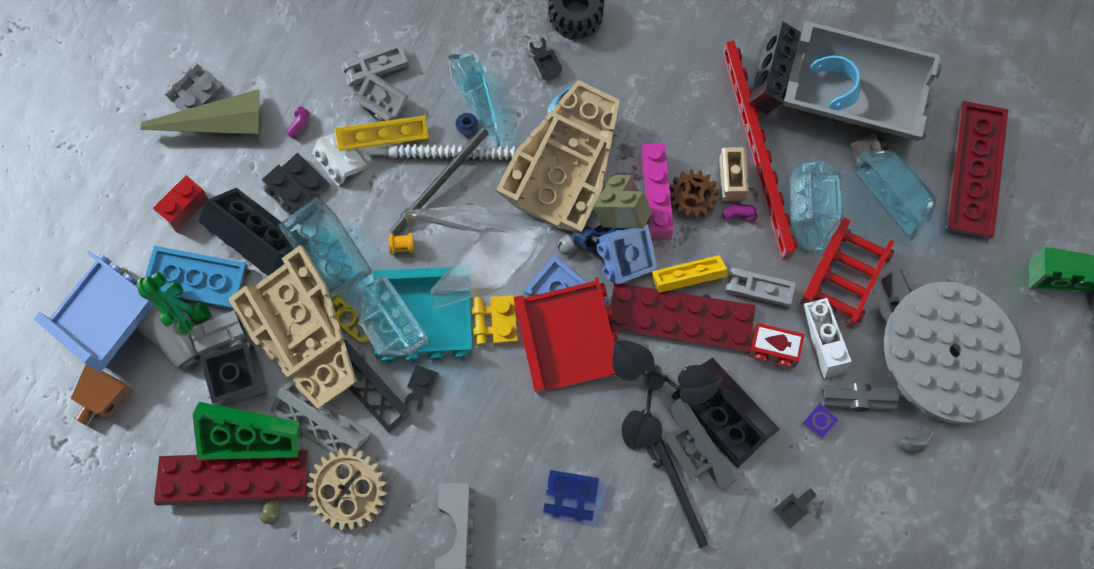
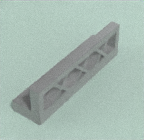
(337, 424)

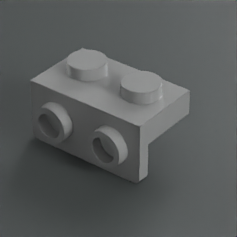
(380, 98)

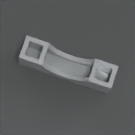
(455, 501)

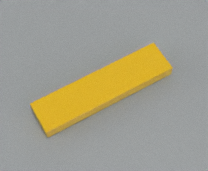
(381, 133)

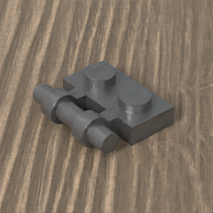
(200, 93)

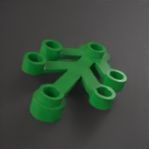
(150, 289)

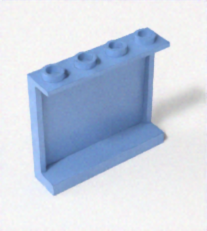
(98, 313)

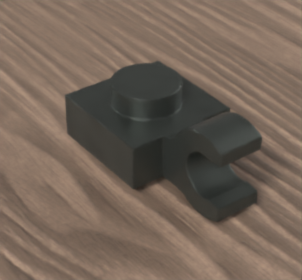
(792, 509)

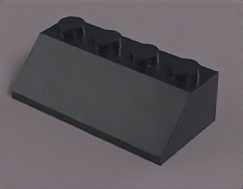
(246, 229)
(733, 418)

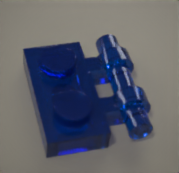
(571, 487)

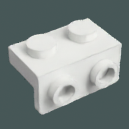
(337, 163)

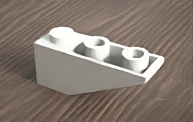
(827, 339)

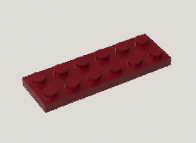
(977, 170)
(682, 317)
(210, 481)

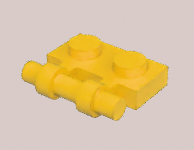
(503, 320)

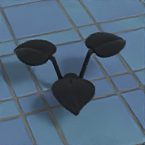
(630, 361)

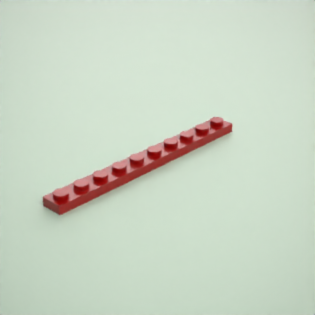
(762, 157)

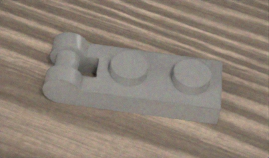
(377, 62)
(760, 287)

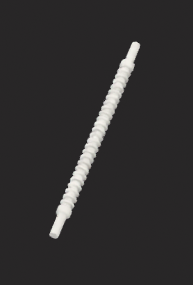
(394, 151)

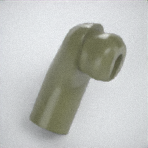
(269, 511)

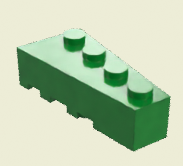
(1061, 271)
(243, 434)

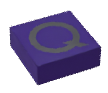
(820, 421)

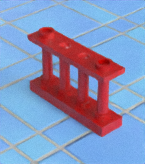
(834, 254)

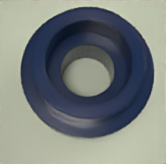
(467, 130)

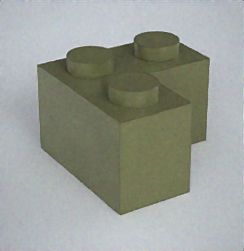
(622, 204)

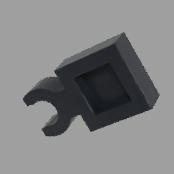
(545, 61)
(421, 383)

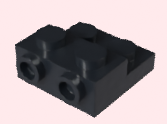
(294, 184)

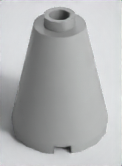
(173, 344)

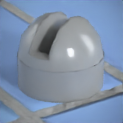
(566, 246)

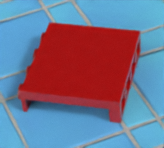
(567, 335)

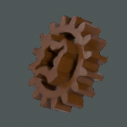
(697, 185)

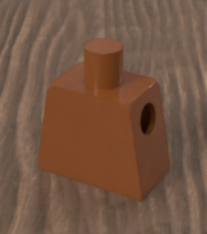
(98, 394)

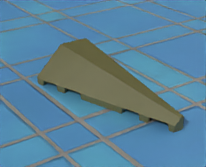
(229, 115)

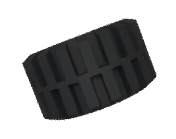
(575, 23)

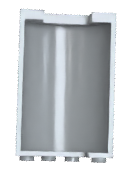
(891, 81)

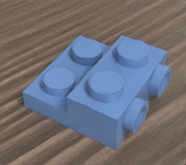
(627, 254)

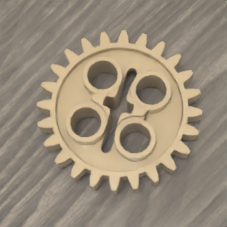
(330, 474)

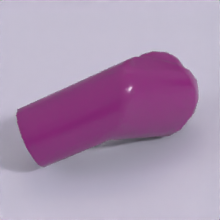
(299, 123)
(746, 210)

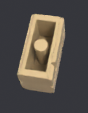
(733, 174)

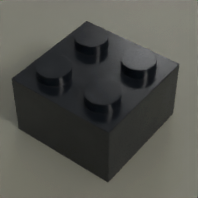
(233, 374)

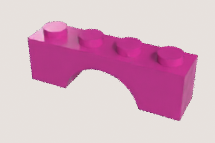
(657, 190)

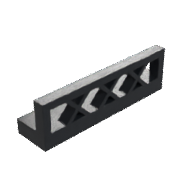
(380, 387)

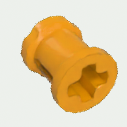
(401, 243)

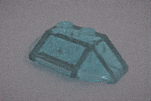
(815, 203)
(389, 321)

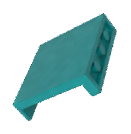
(446, 327)

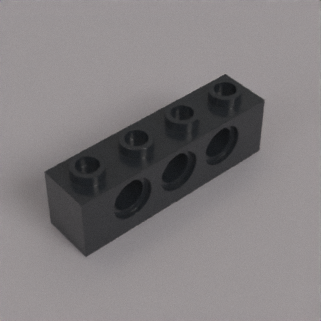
(774, 68)

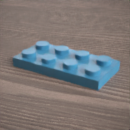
(201, 276)

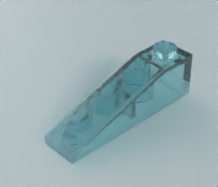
(471, 81)

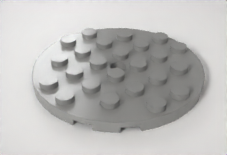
(919, 354)

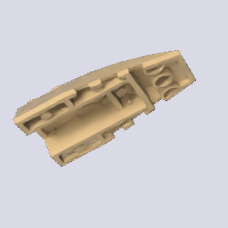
(564, 160)
(298, 327)

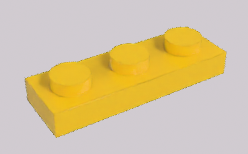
(689, 273)

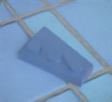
(554, 277)

